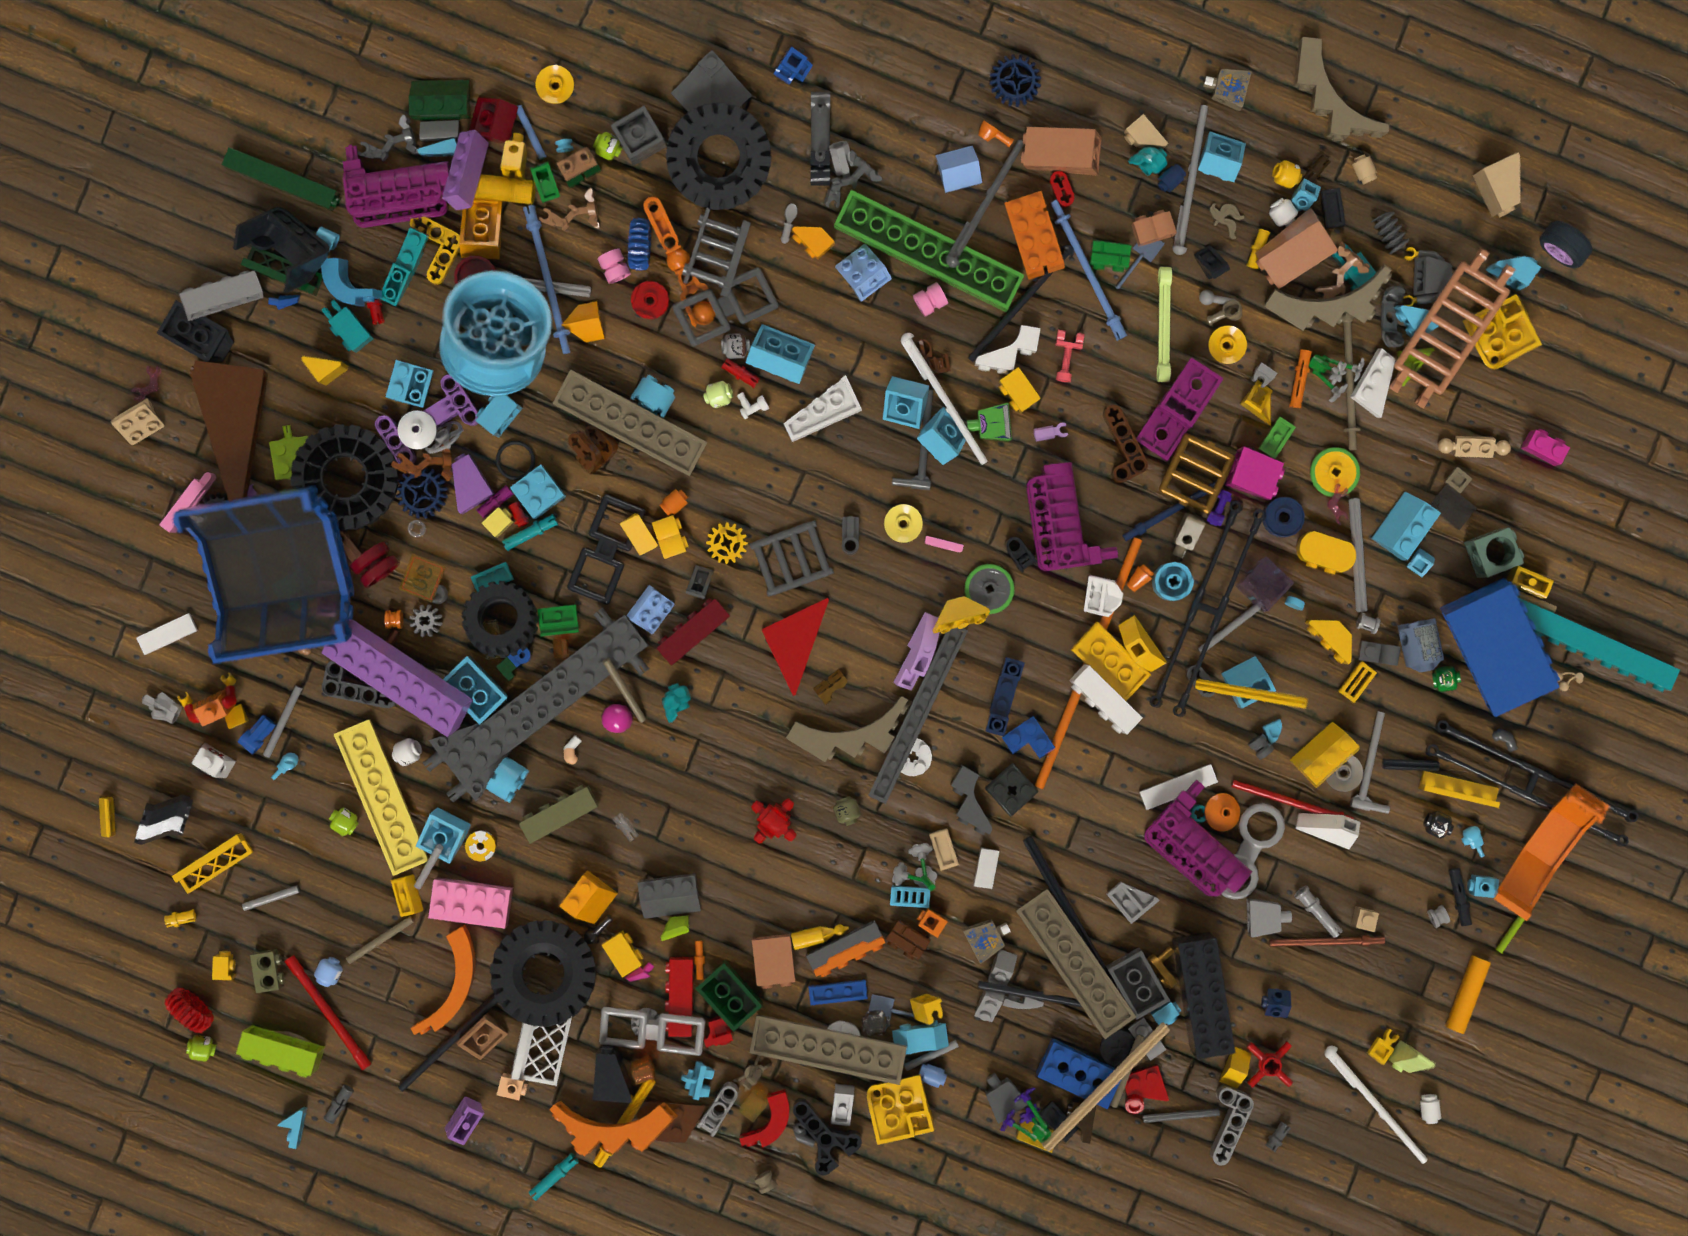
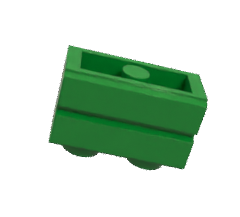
(1110, 255)

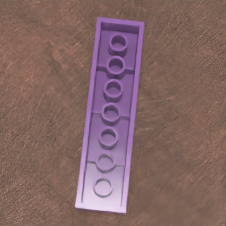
(401, 679)

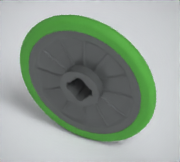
(1000, 581)

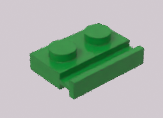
(558, 620)

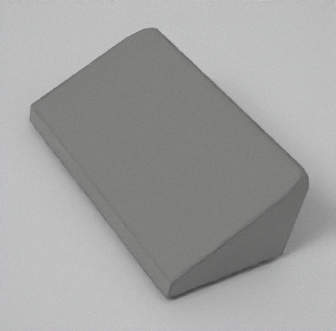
(439, 130)

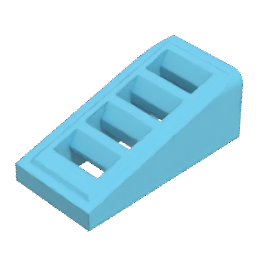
(442, 148)
(893, 901)

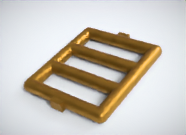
(1172, 472)

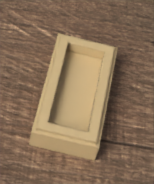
(943, 849)

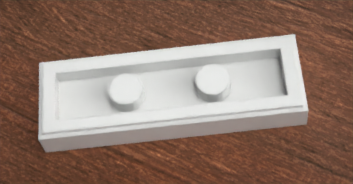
(167, 634)

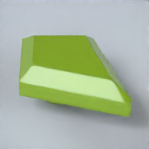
(675, 927)

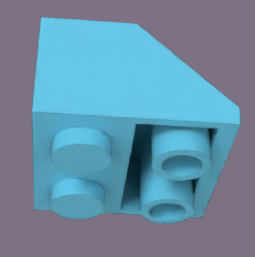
(409, 384)
(1251, 675)

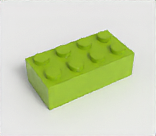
(280, 1050)

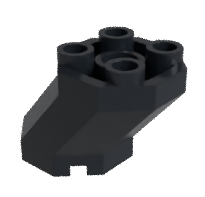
(164, 819)

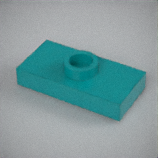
(496, 574)

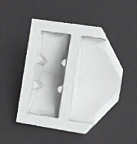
(1102, 596)

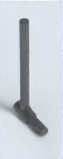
(921, 481)

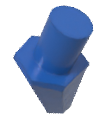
(284, 301)

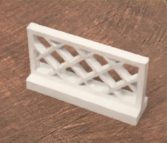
(522, 1053)

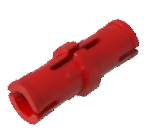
(740, 373)

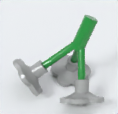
(924, 876)

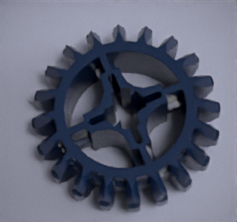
(1006, 82)
(417, 500)

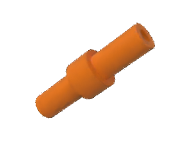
(699, 960)

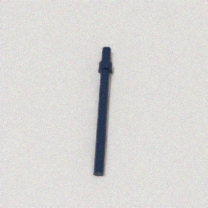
(1141, 528)

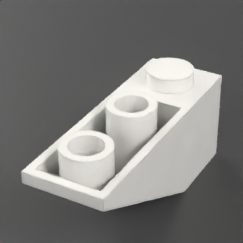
(1332, 828)

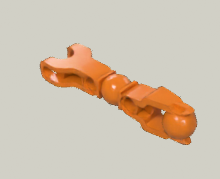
(702, 311)

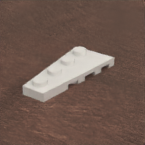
(825, 410)

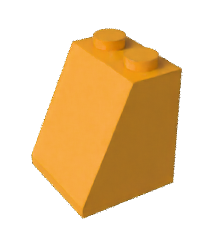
(588, 898)

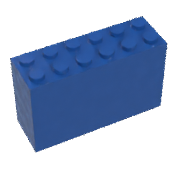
(1500, 646)

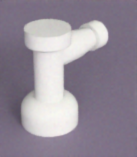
(749, 409)

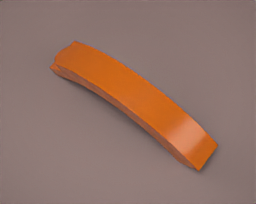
(465, 963)

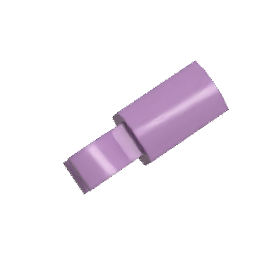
(1048, 432)

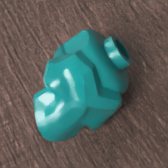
(1150, 160)
(675, 701)

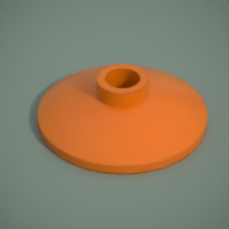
(1215, 812)

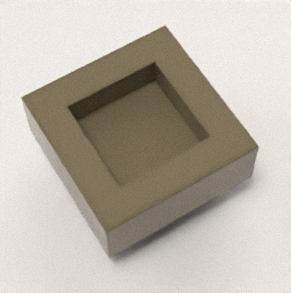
(1458, 480)

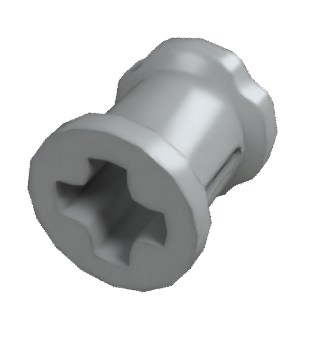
(1368, 623)

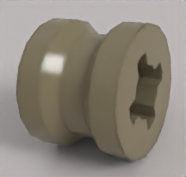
(765, 1182)

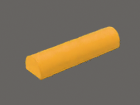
(1468, 994)

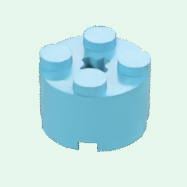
(653, 396)
(1162, 585)
(507, 779)

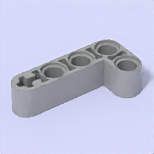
(1227, 1127)

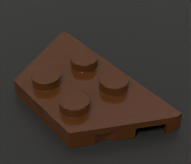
(683, 1124)

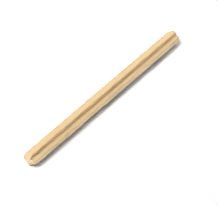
(1100, 1092)

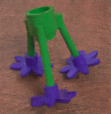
(1040, 1129)

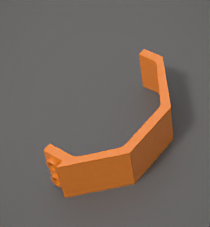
(1548, 849)

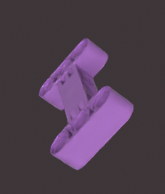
(440, 412)

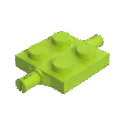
(284, 453)

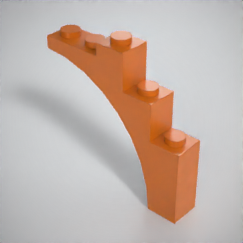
(613, 1136)

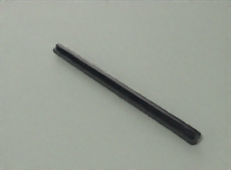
(1061, 898)

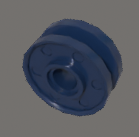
(1295, 517)

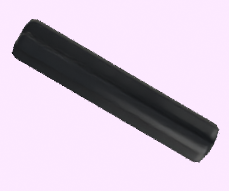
(1419, 765)

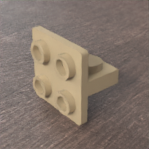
(138, 422)

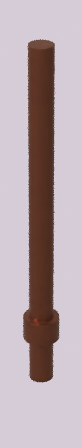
(1363, 940)

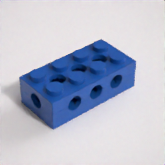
(1076, 1060)

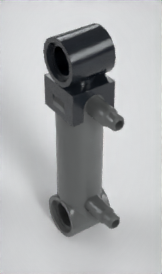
(820, 138)

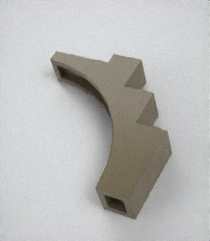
(1324, 101)
(1331, 310)
(823, 742)

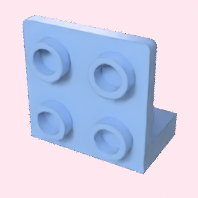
(863, 272)

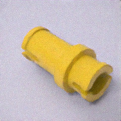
(180, 918)

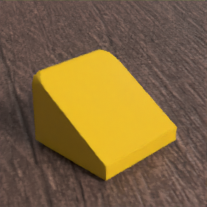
(236, 717)

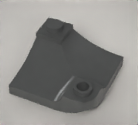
(709, 84)

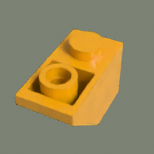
(814, 239)

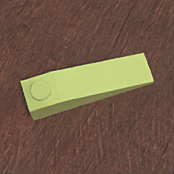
(1409, 1059)

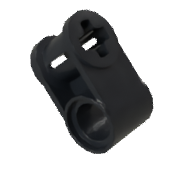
(1020, 555)

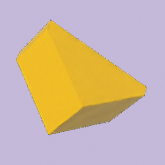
(1236, 1068)

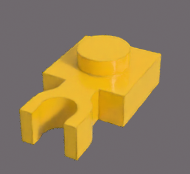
(1381, 1048)

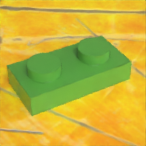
(1276, 438)

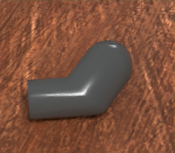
(1506, 737)
(801, 1135)

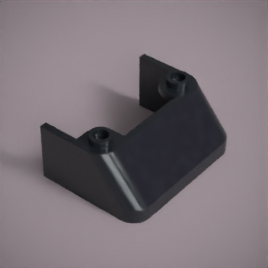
(290, 238)

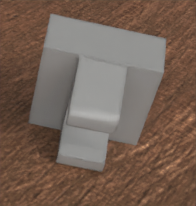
(1264, 372)

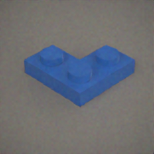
(1029, 733)

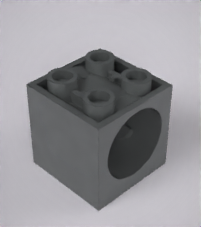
(638, 135)

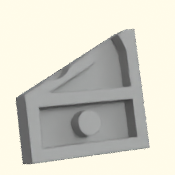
(1131, 901)

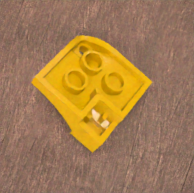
(1507, 334)
(899, 1110)

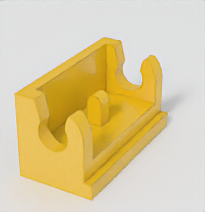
(924, 1006)

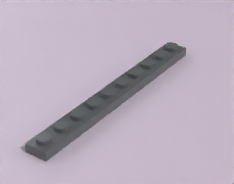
(917, 714)

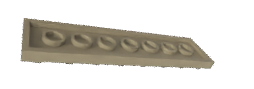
(629, 423)
(1076, 964)
(828, 1049)

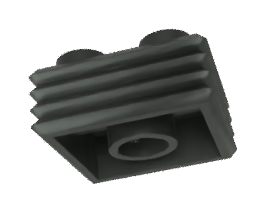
(1011, 777)

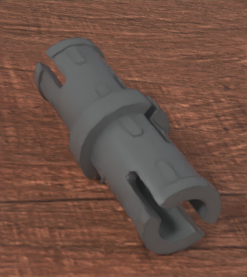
(338, 1104)

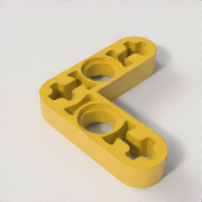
(443, 240)

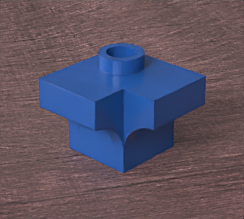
(793, 65)

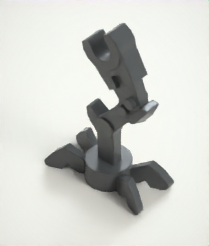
(408, 136)
(834, 191)

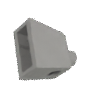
(1265, 917)

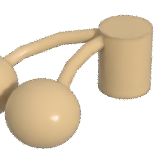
(1564, 686)

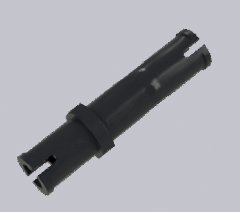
(1460, 897)

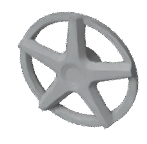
(443, 437)

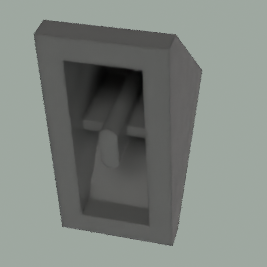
(700, 582)

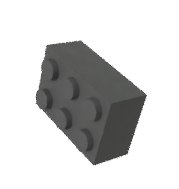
(1137, 983)

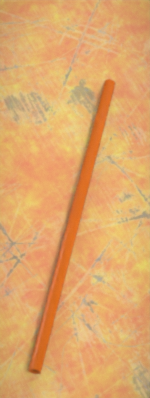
(1074, 697)

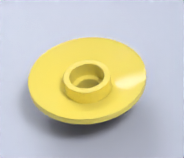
(906, 513)

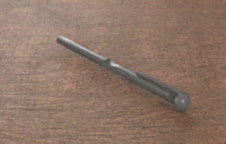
(969, 228)

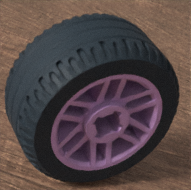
(1566, 244)

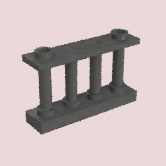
(729, 265)

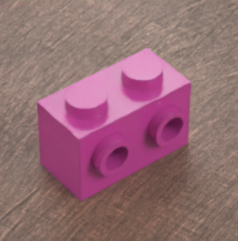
(1545, 447)

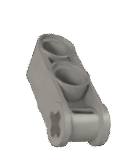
(713, 1119)

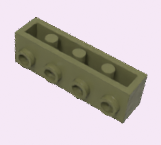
(559, 814)

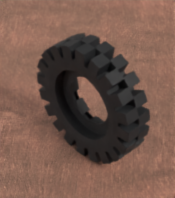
(752, 146)

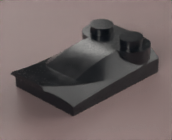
(197, 336)

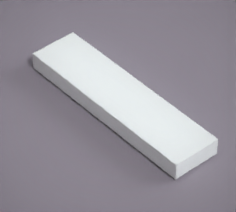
(1170, 789)

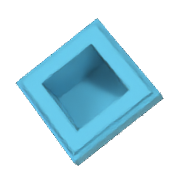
(1421, 562)

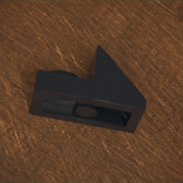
(1211, 262)

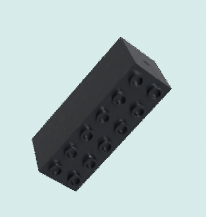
(1203, 995)

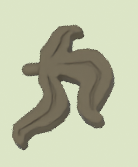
(1219, 216)

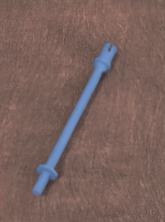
(534, 225)
(1112, 320)

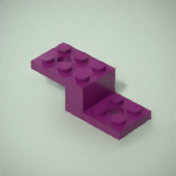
(1179, 409)

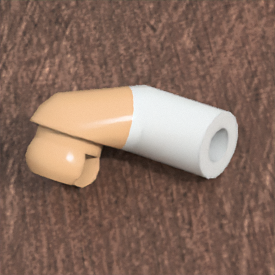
(569, 750)

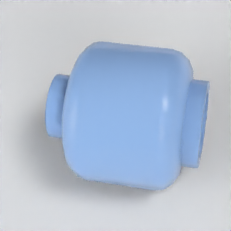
(328, 972)

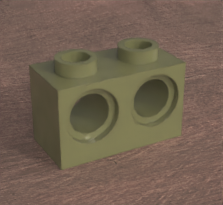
(261, 971)

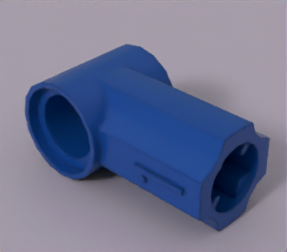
(254, 737)

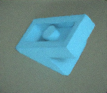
(296, 1123)

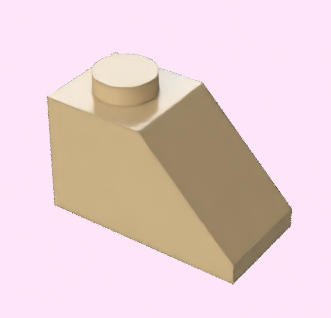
(1144, 134)

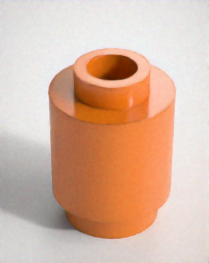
(674, 502)

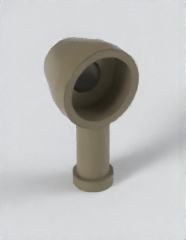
(1228, 311)

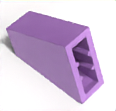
(469, 484)

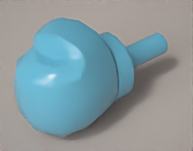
(287, 763)
(1473, 837)

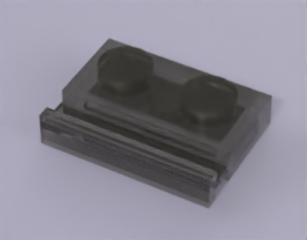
(1453, 507)

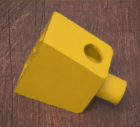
(514, 157)

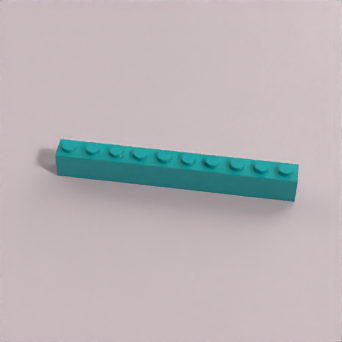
(1601, 648)

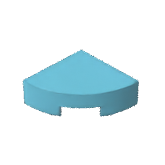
(1272, 730)

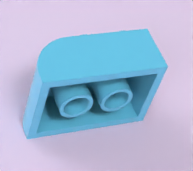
(478, 685)

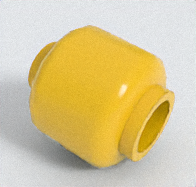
(1287, 174)

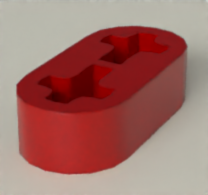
(1065, 186)

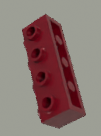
(692, 632)

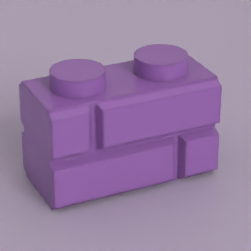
(464, 1120)

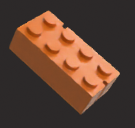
(1034, 235)

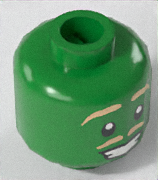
(1446, 678)

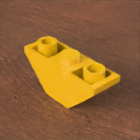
(959, 614)
(1333, 637)
(1140, 645)

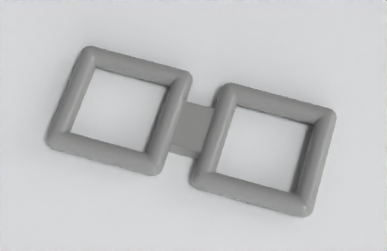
(652, 1030)

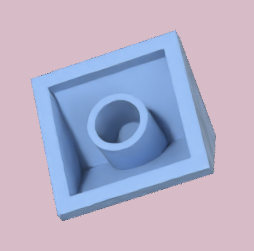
(959, 169)

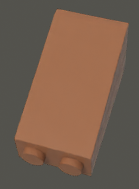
(1062, 150)
(1295, 250)

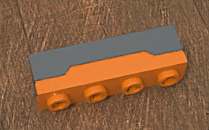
(846, 948)

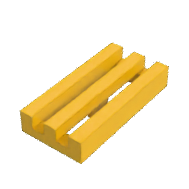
(1348, 694)

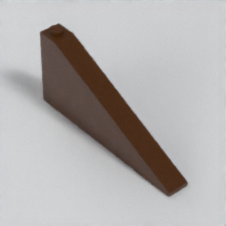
(232, 411)

